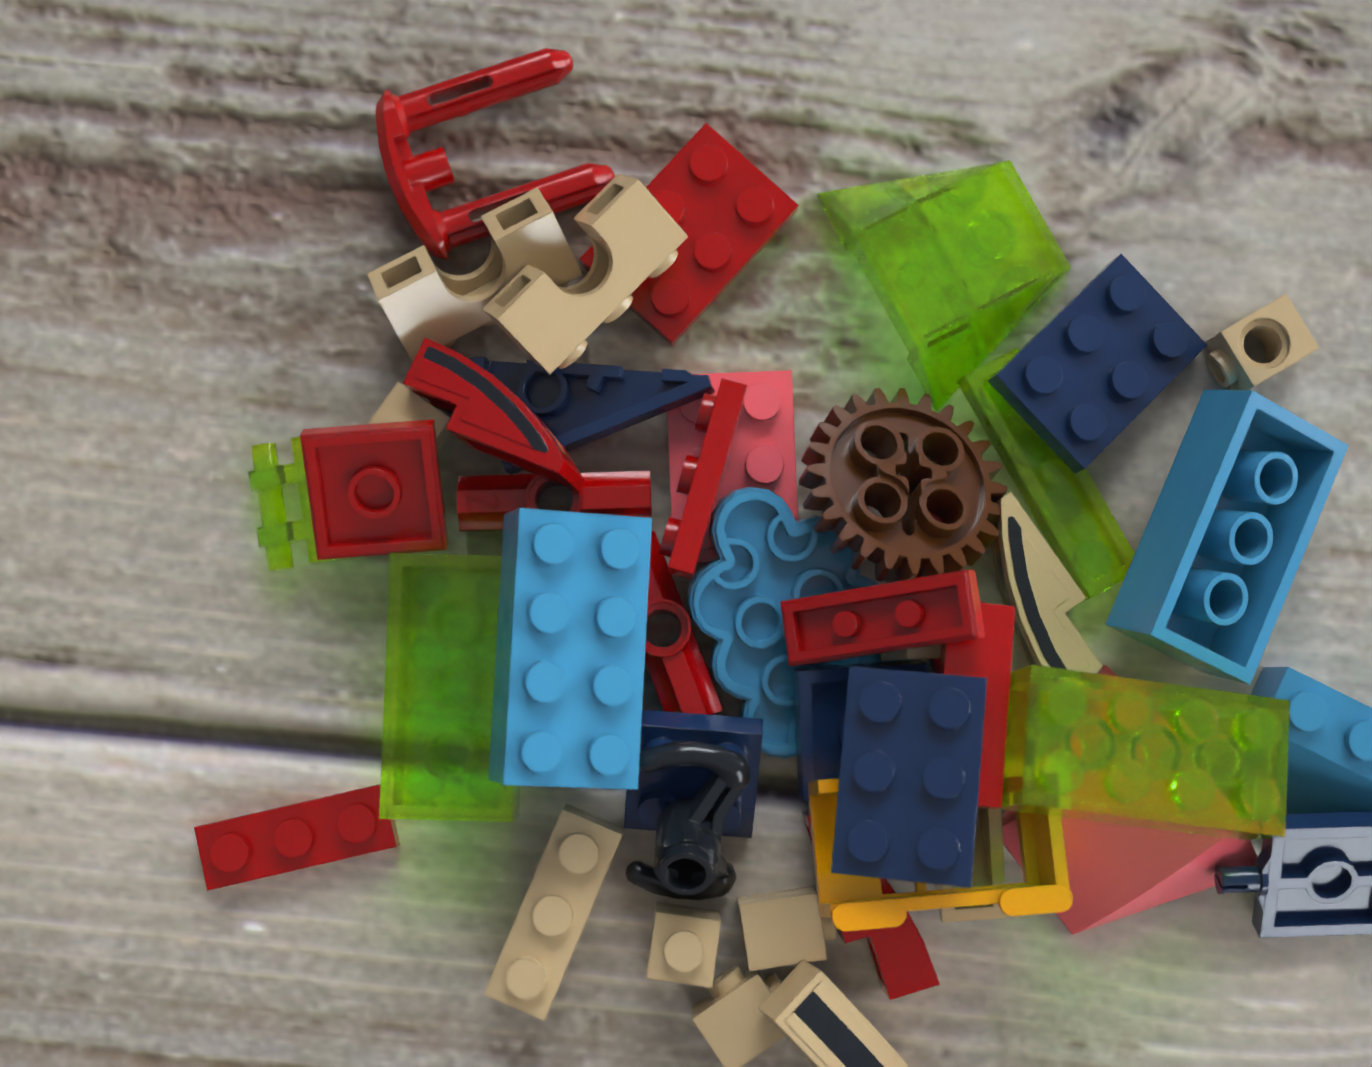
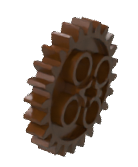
(954, 489)

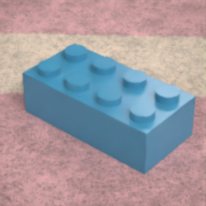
(1227, 534)
(570, 650)

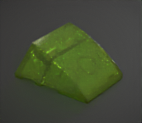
(950, 261)

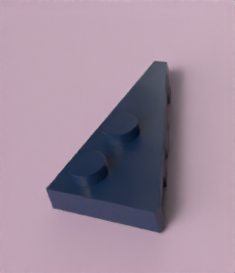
(594, 399)

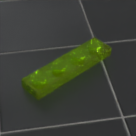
(1061, 502)

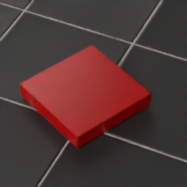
(374, 489)

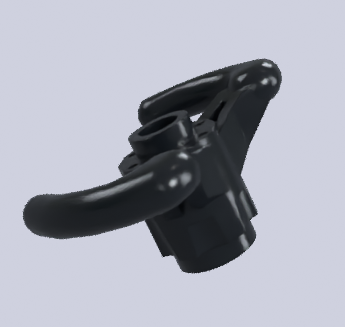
(690, 830)

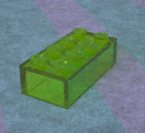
(441, 690)
(1146, 754)

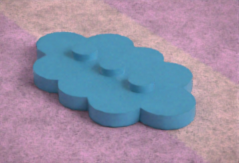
(738, 596)

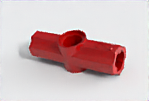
(488, 497)
(680, 669)

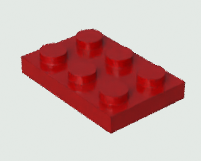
(728, 219)

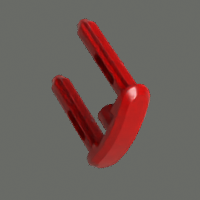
(415, 175)

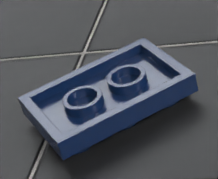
(1097, 364)
(910, 776)

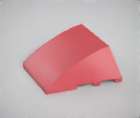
(1132, 868)

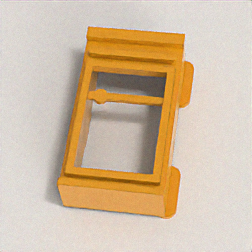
(858, 900)

